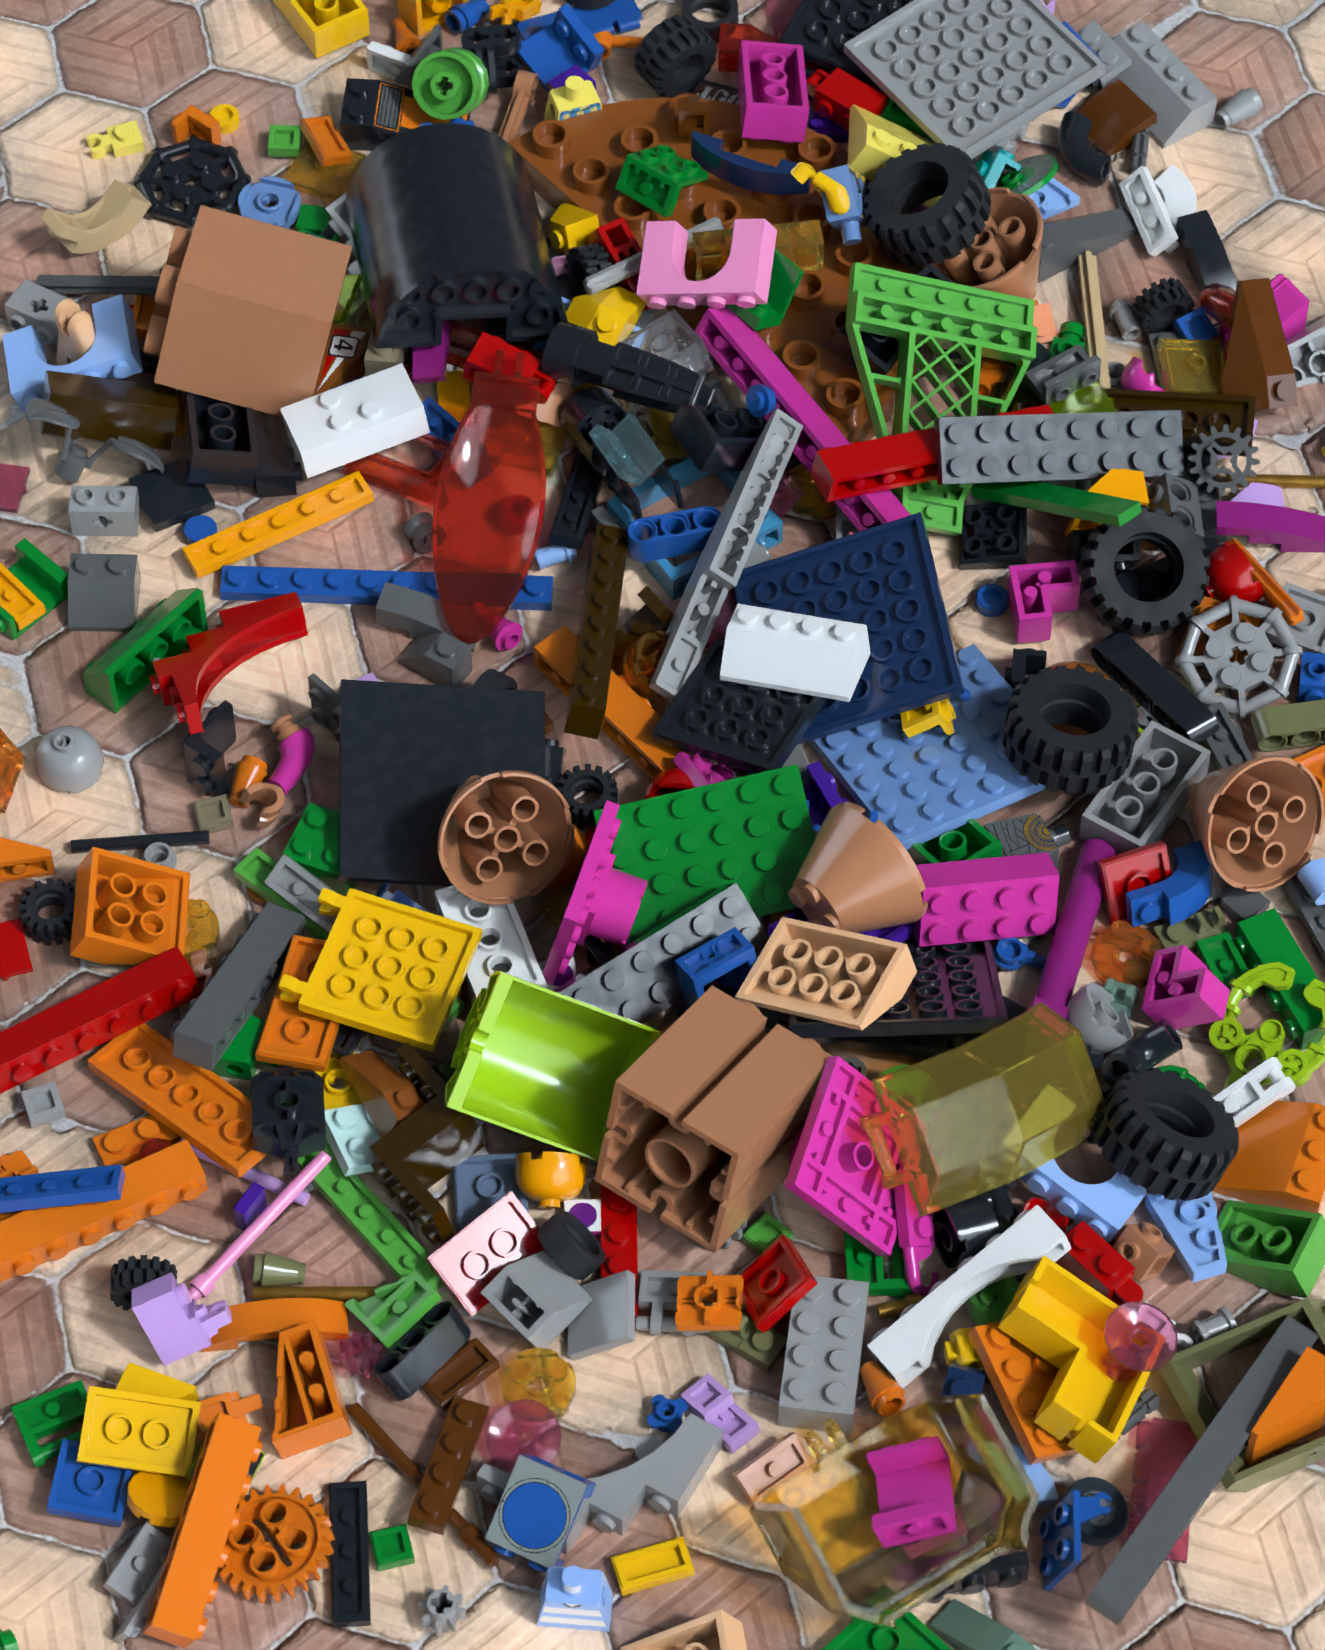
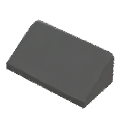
(429, 44)

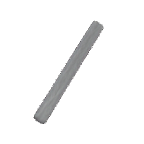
(631, 265)

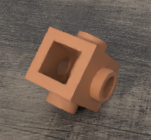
(1144, 1248)

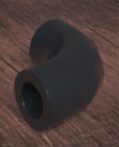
(1078, 153)

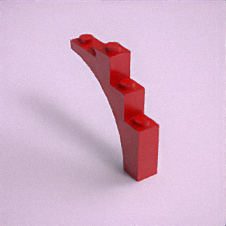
(212, 654)

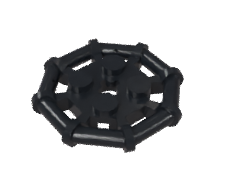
(192, 168)

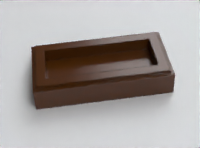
(461, 1374)

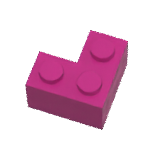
(1038, 592)
(1183, 990)

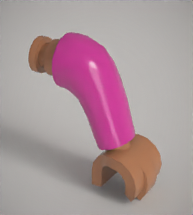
(296, 756)

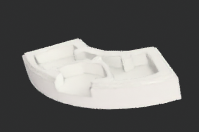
(1176, 193)

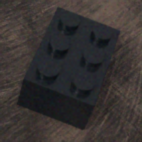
(218, 441)

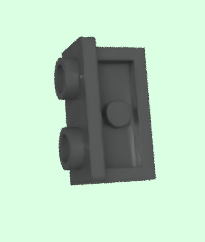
(1063, 375)

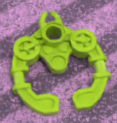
(1267, 1041)

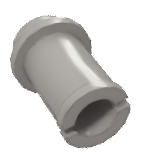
(1122, 314)

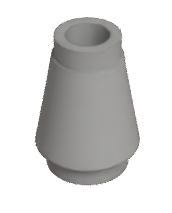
(1239, 108)

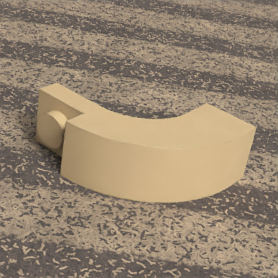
(103, 223)

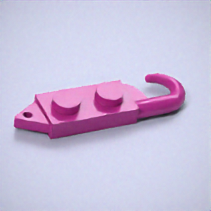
(915, 1237)

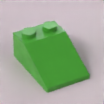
(1273, 1246)

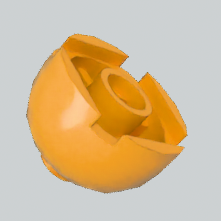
(550, 1177)

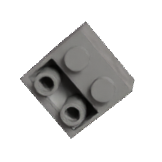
(537, 1298)

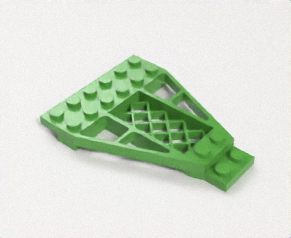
(945, 317)

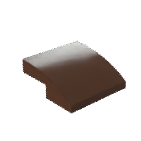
(1116, 117)

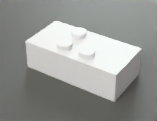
(355, 420)

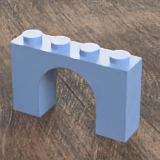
(112, 354)
(1100, 1205)

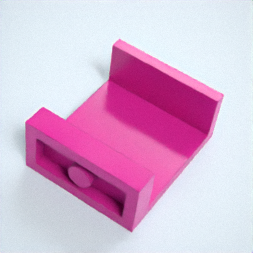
(913, 1492)

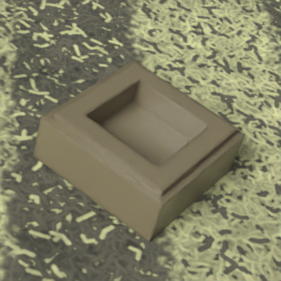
(213, 814)

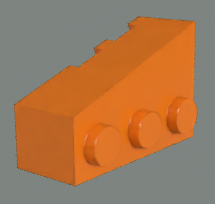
(308, 1393)

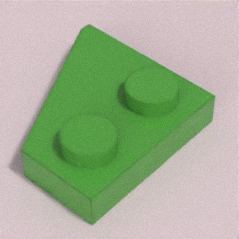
(395, 1307)

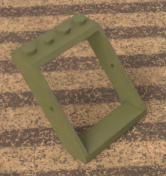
(1200, 1411)

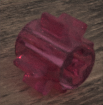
(360, 1354)

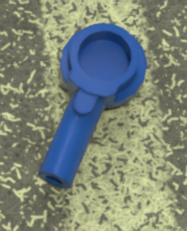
(1012, 954)

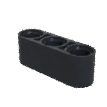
(422, 1351)

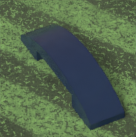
(744, 171)

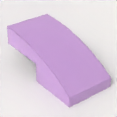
(716, 1405)

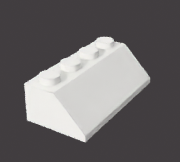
(794, 652)

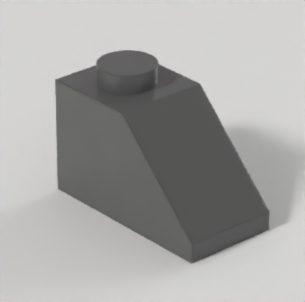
(439, 658)

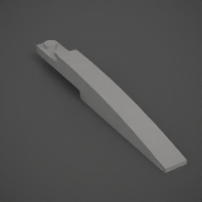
(725, 554)

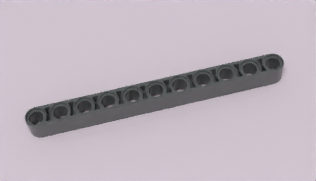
(1198, 1474)

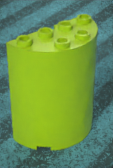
(543, 1063)

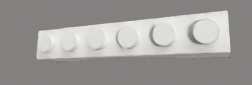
(909, 1343)

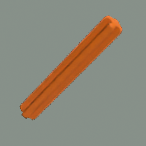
(1272, 590)

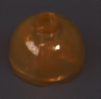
(641, 662)

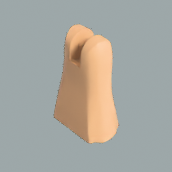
(74, 332)

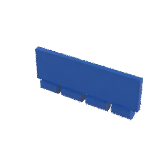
(620, 13)

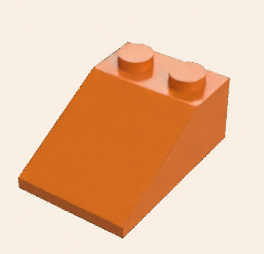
(1294, 1410)

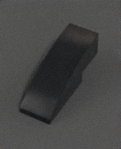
(1204, 250)

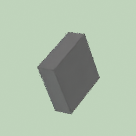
(1244, 904)

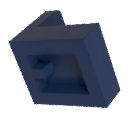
(963, 1380)

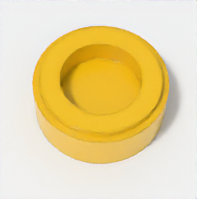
(227, 116)

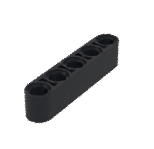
(1154, 687)

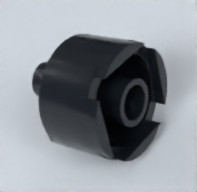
(965, 1229)

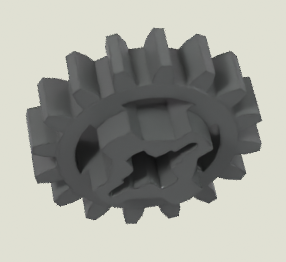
(1235, 449)

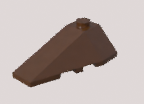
(1257, 350)

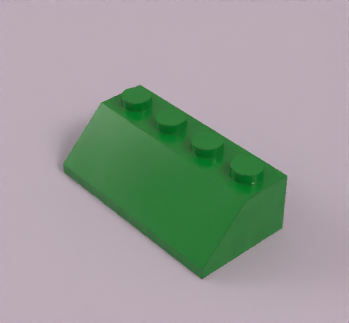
(128, 662)

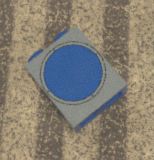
(537, 1511)

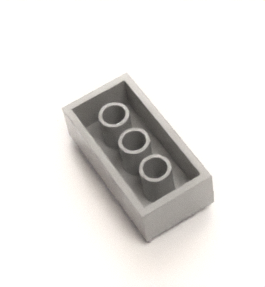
(1149, 793)
(824, 1356)

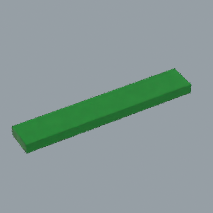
(1061, 501)

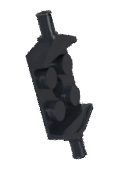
(283, 1129)

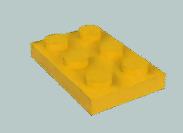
(138, 1431)

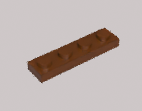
(448, 1465)

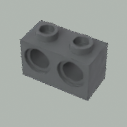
(1178, 496)

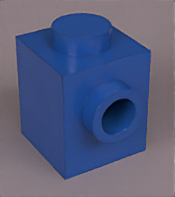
(1311, 677)

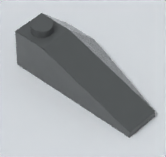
(1069, 237)

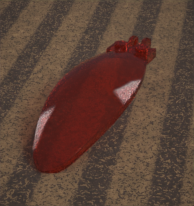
(489, 502)

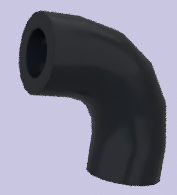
(1142, 1051)

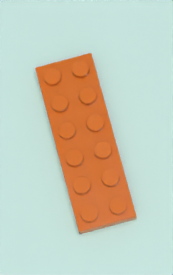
(181, 1096)

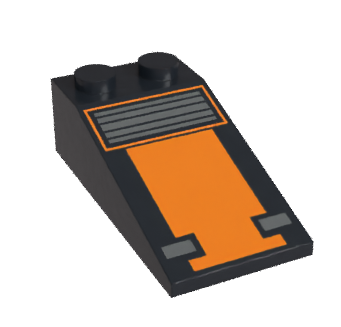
(378, 112)

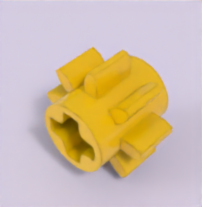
(961, 1350)

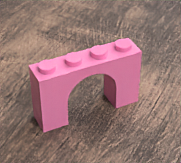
(740, 282)

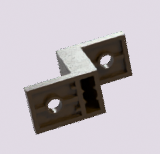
(424, 1149)

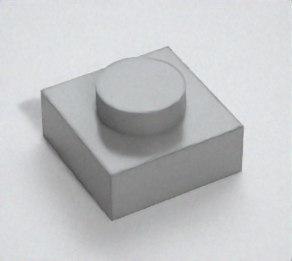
(43, 1104)

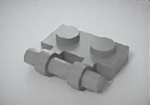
(659, 1294)

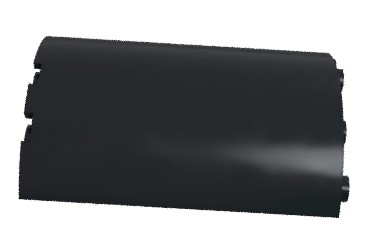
(450, 234)

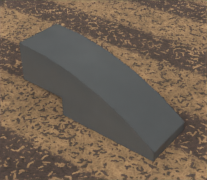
(412, 612)

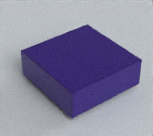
(250, 1205)

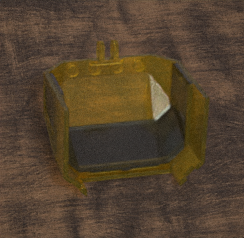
(823, 1521)

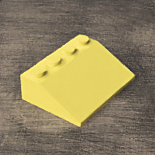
(876, 141)

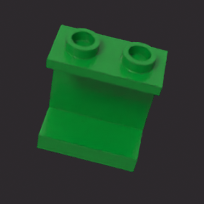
(42, 578)

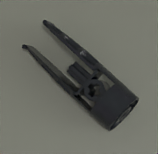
(634, 375)
(599, 407)

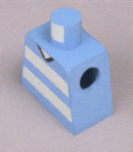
(575, 1599)

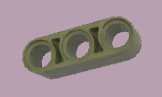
(1290, 726)

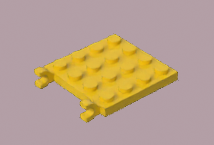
(386, 968)

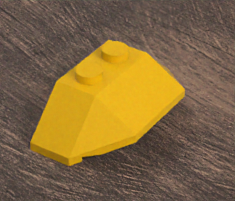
(609, 313)

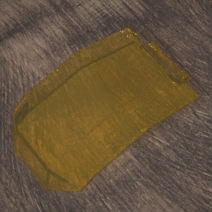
(985, 1110)

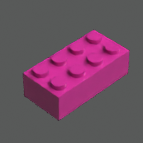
(772, 91)
(988, 899)

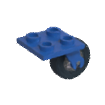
(1088, 1513)

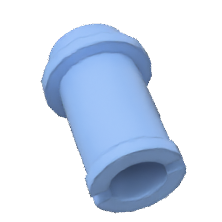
(554, 555)

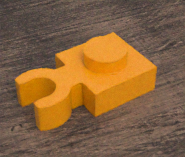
(514, 9)

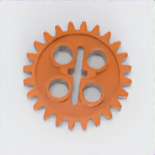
(302, 1523)

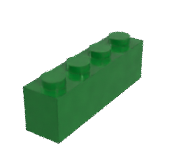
(1268, 940)

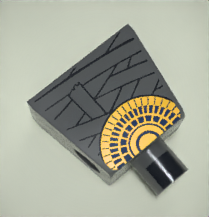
(1029, 836)

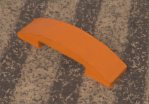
(268, 1317)

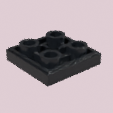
(169, 496)
(993, 536)

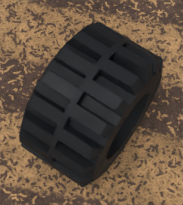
(675, 56)

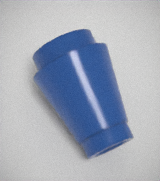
(465, 15)

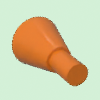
(405, 40)

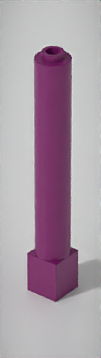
(1073, 928)

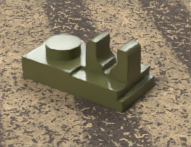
(1195, 928)
(753, 1344)

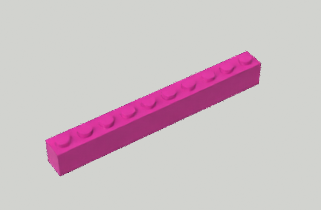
(752, 362)

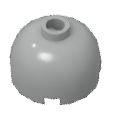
(69, 759)
(1098, 1020)

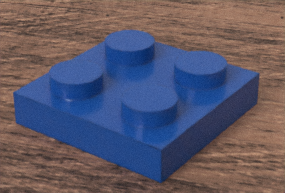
(87, 1490)

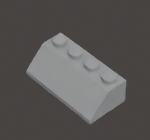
(1165, 86)

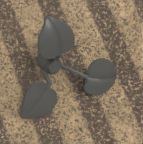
(73, 455)

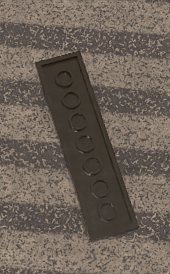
(1197, 410)

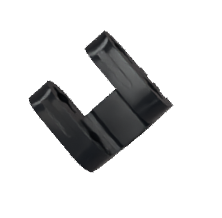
(494, 45)

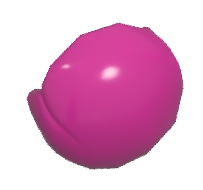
(1136, 378)

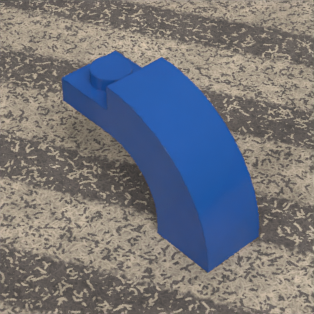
(1176, 896)

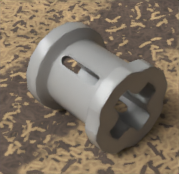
(1213, 1325)

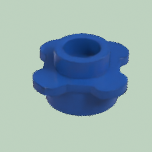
(664, 1423)

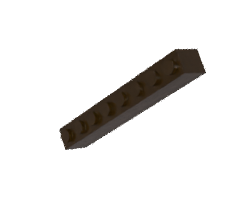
(597, 632)

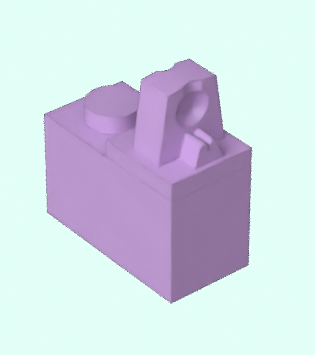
(175, 1320)

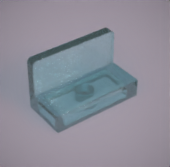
(628, 450)

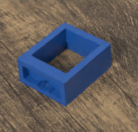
(697, 970)

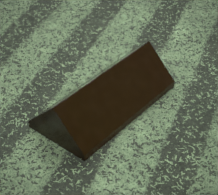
(113, 409)

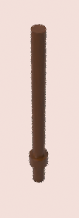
(468, 1534)

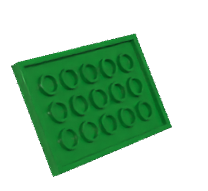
(715, 835)

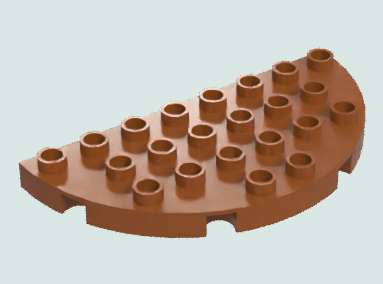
(582, 161)

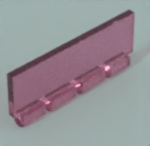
(1161, 1452)

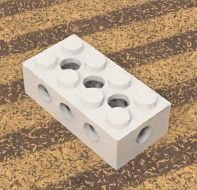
(502, 944)

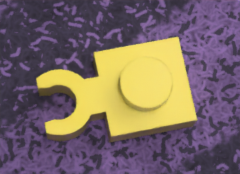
(120, 139)

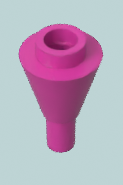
(507, 635)

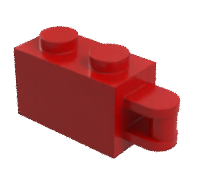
(838, 92)
(483, 359)
(1100, 1266)

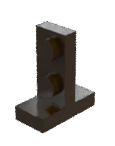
(650, 618)

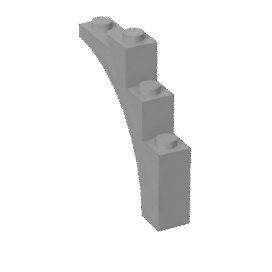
(661, 1478)

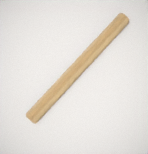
(1093, 313)

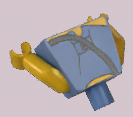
(842, 197)

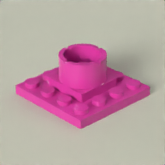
(601, 900)
(836, 1163)

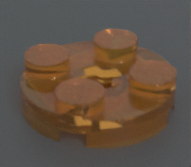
(1124, 938)

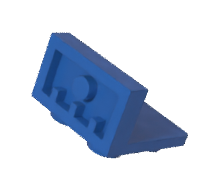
(561, 47)

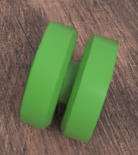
(432, 85)

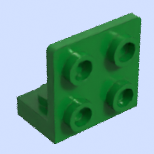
(657, 177)
(783, 284)

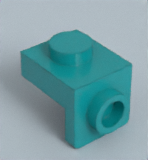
(992, 164)

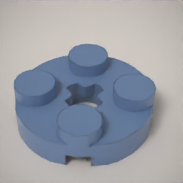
(272, 189)

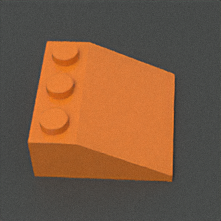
(127, 909)
(1280, 1158)

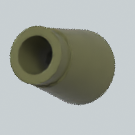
(277, 1270)

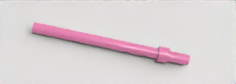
(203, 1284)

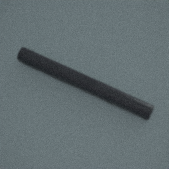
(140, 841)

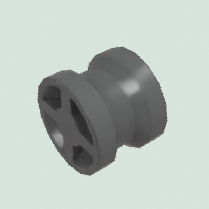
(420, 530)

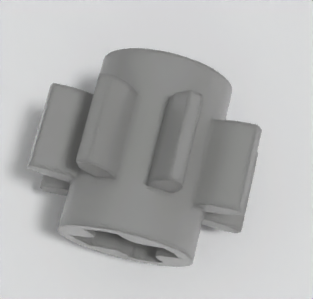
(442, 1621)

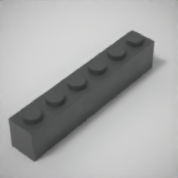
(236, 987)

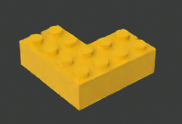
(1065, 1326)

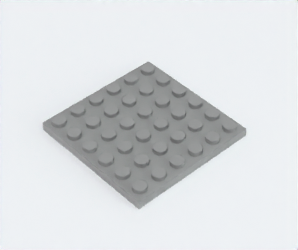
(974, 66)

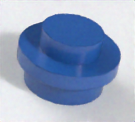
(760, 400)

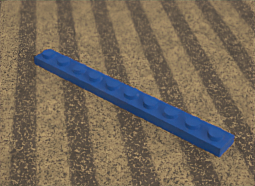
(352, 586)

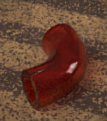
(1218, 302)

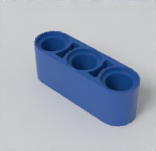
(671, 533)

